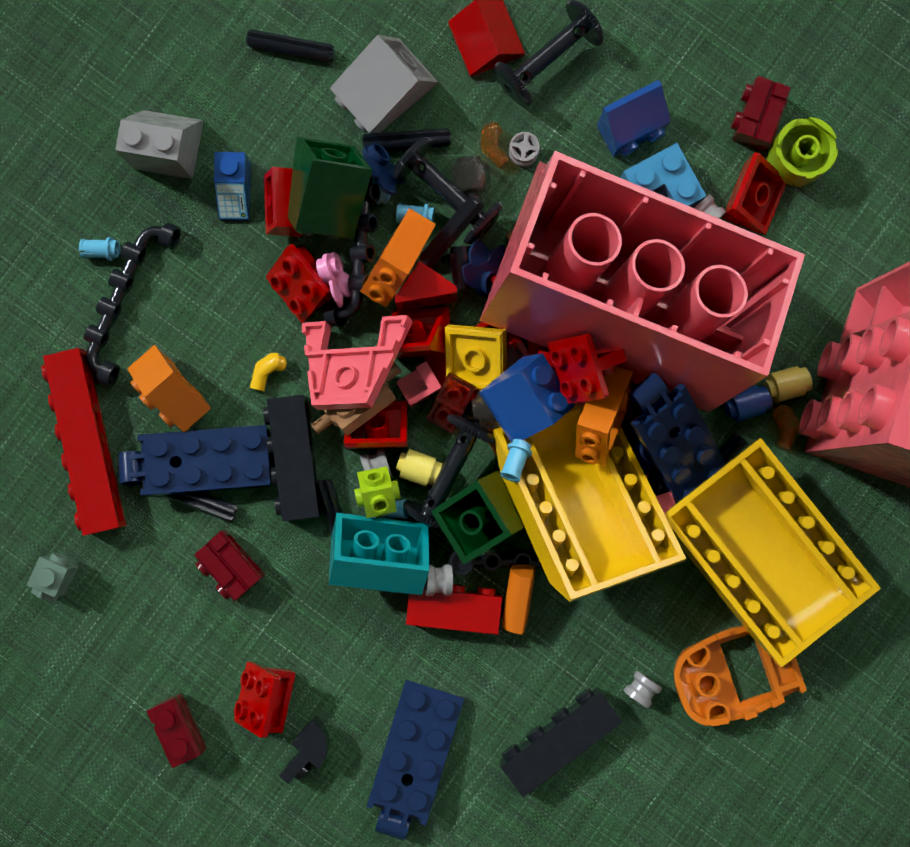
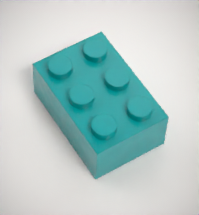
(379, 554)

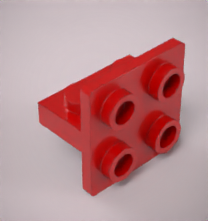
(298, 282)
(581, 368)
(263, 699)

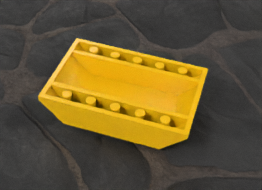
(586, 519)
(770, 553)

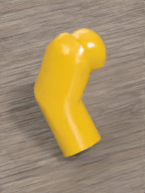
(264, 368)

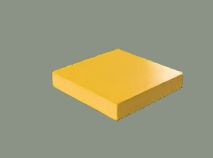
(475, 353)

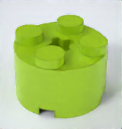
(819, 146)

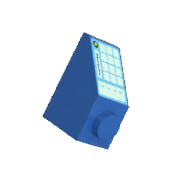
(232, 185)

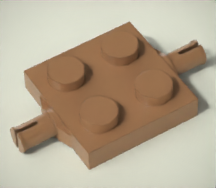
(352, 419)

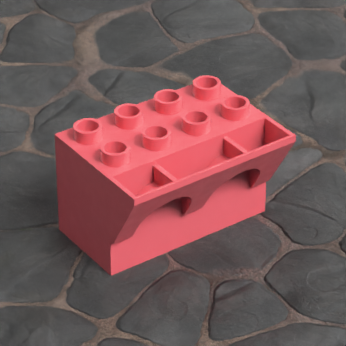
(644, 278)
(867, 388)

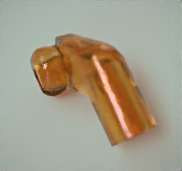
(489, 144)
(788, 425)

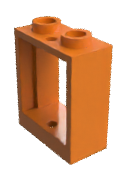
(398, 258)
(603, 419)

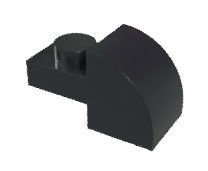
(312, 745)

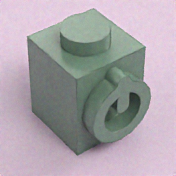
(52, 576)

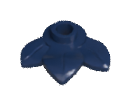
(382, 169)
(482, 267)

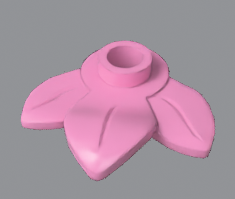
(331, 270)

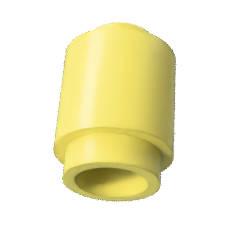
(788, 383)
(418, 467)

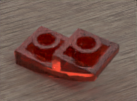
(450, 400)

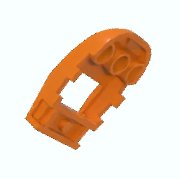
(708, 688)

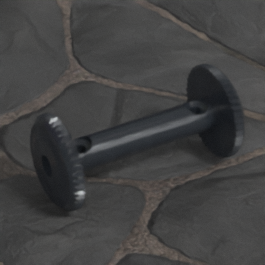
(587, 27)
(443, 187)
(449, 470)

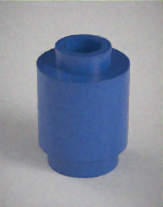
(748, 404)

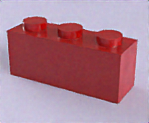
(459, 611)

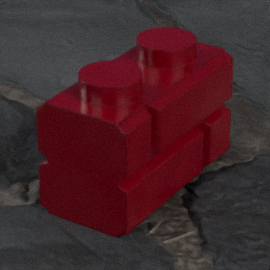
(760, 113)
(228, 566)
(176, 730)

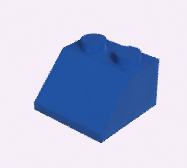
(634, 119)
(526, 397)

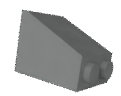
(382, 84)
(160, 143)

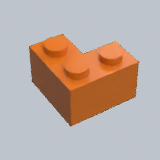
(167, 390)

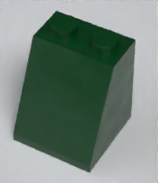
(327, 188)
(478, 517)

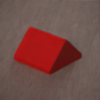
(485, 35)
(755, 195)
(425, 289)
(426, 333)
(383, 430)

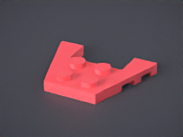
(351, 375)

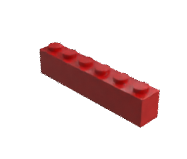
(83, 442)

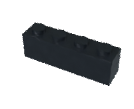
(293, 457)
(559, 741)

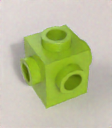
(377, 492)

